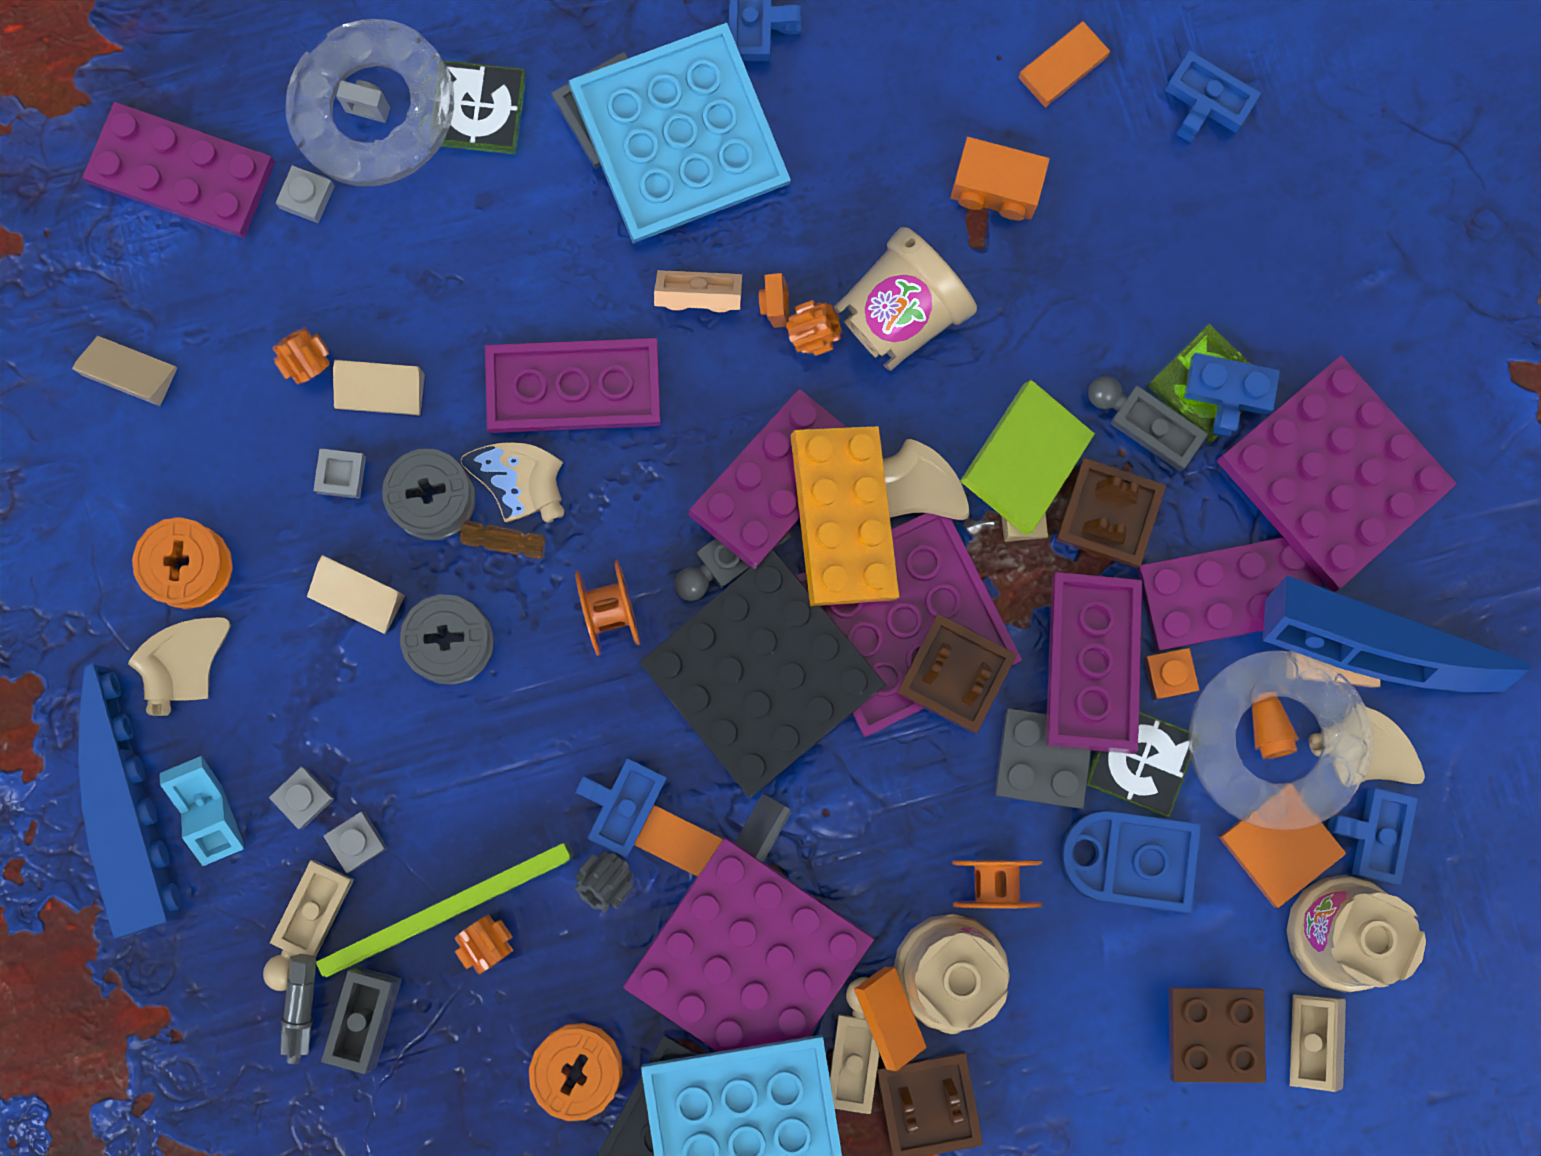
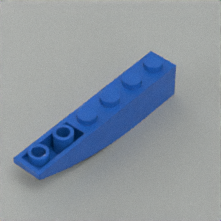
(1380, 642)
(118, 815)

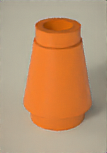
(1273, 729)

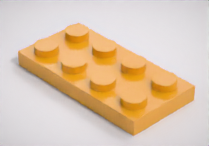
(844, 515)

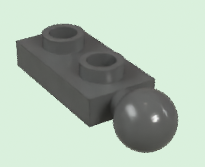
(1148, 421)
(717, 564)

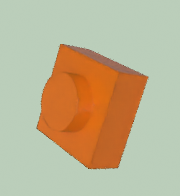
(775, 300)
(1171, 674)

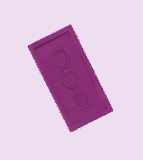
(179, 169)
(572, 385)
(757, 494)
(1216, 591)
(1094, 663)

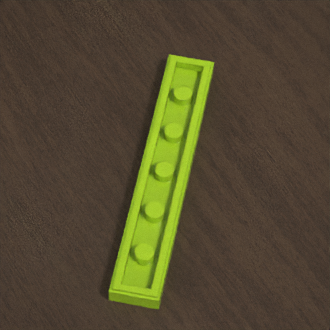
(445, 910)

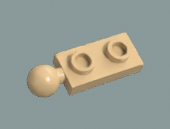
(306, 919)
(853, 1058)

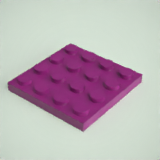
(1336, 473)
(932, 580)
(747, 955)

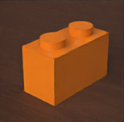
(999, 179)

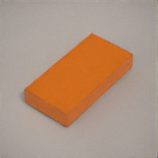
(1064, 64)
(677, 840)
(890, 1018)

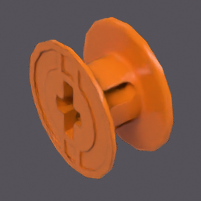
(171, 542)
(607, 608)
(997, 884)
(549, 1072)

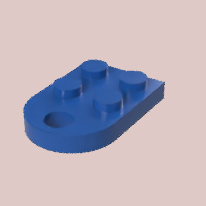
(1135, 861)

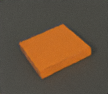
(1282, 859)

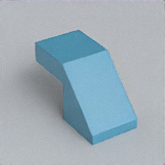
(204, 810)

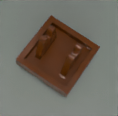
(1110, 513)
(956, 674)
(1217, 1034)
(930, 1106)

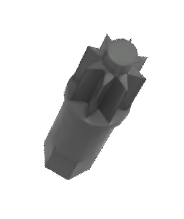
(298, 1008)

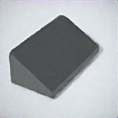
(763, 827)

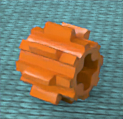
(814, 327)
(301, 355)
(483, 944)

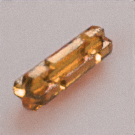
(503, 539)

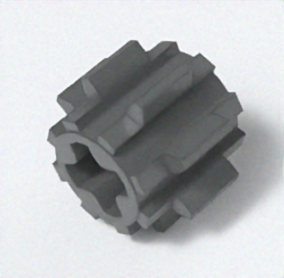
(604, 881)

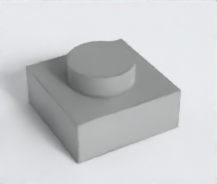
(363, 100)
(305, 194)
(339, 473)
(302, 798)
(355, 842)

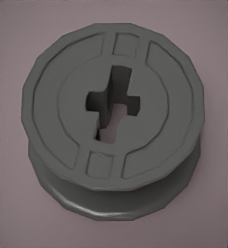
(409, 479)
(434, 661)

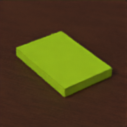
(1027, 457)

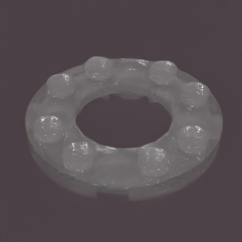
(343, 53)
(1345, 740)

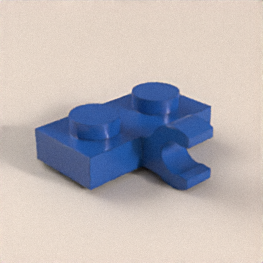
(753, 23)
(1210, 94)
(1231, 387)
(624, 805)
(1381, 835)

